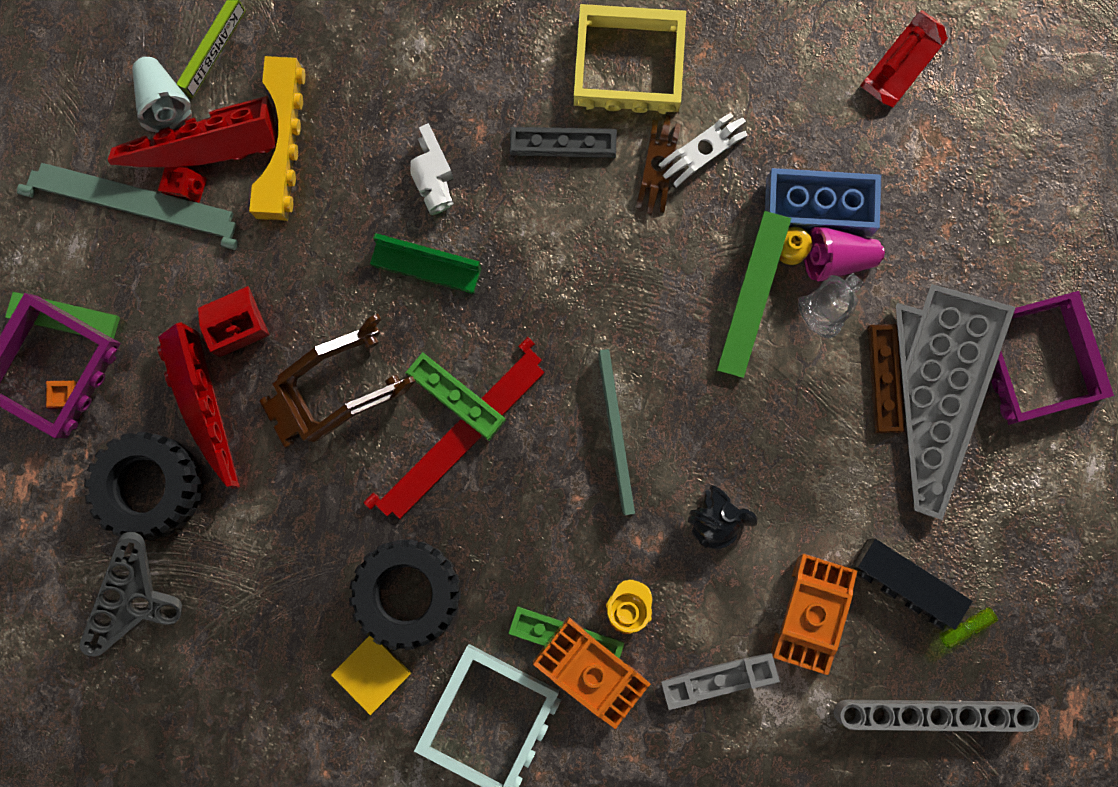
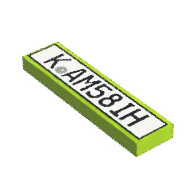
(210, 47)

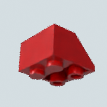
(231, 322)

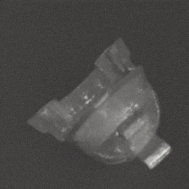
(830, 304)

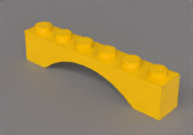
(272, 190)

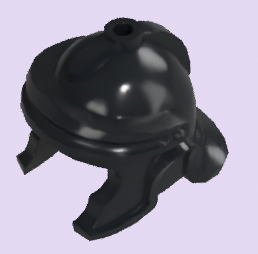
(721, 520)

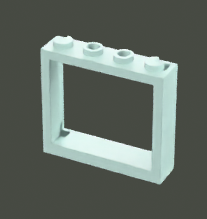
(537, 731)

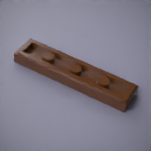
(886, 379)

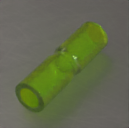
(971, 626)

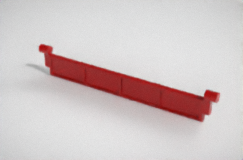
(458, 438)

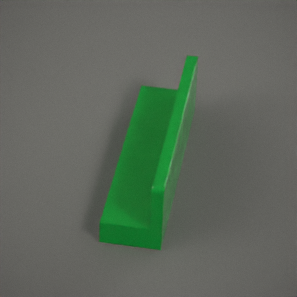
(425, 263)

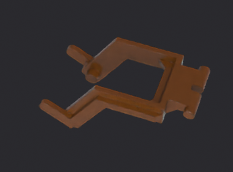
(290, 408)

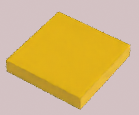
(371, 674)

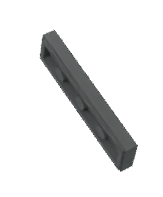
(563, 142)

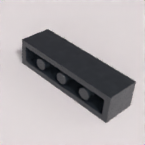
(911, 584)

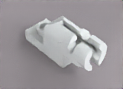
(431, 173)

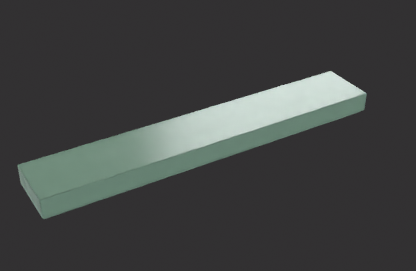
(616, 433)

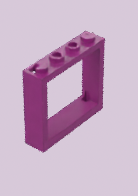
(1085, 350)
(92, 377)

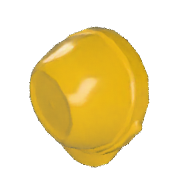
(630, 607)

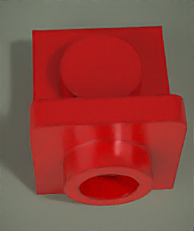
(183, 183)

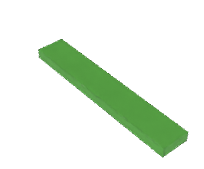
(754, 294)

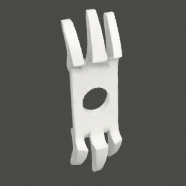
(693, 158)

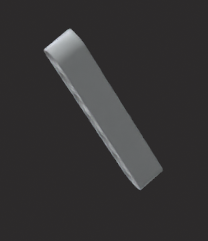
(949, 715)

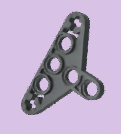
(122, 611)

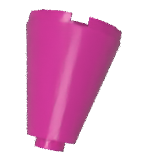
(840, 253)

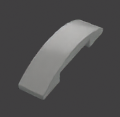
(720, 680)

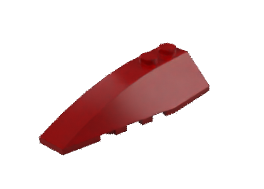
(225, 135)
(195, 396)

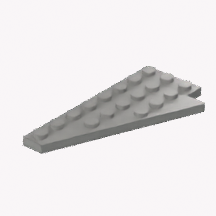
(946, 371)

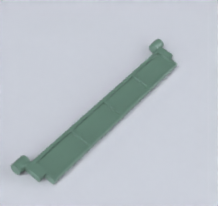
(132, 200)

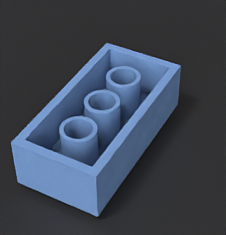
(825, 199)

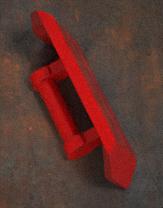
(905, 59)

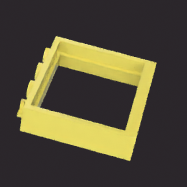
(630, 19)

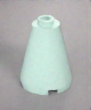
(158, 97)

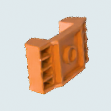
(815, 614)
(591, 673)

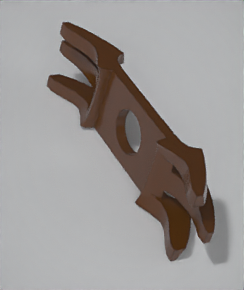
(652, 178)

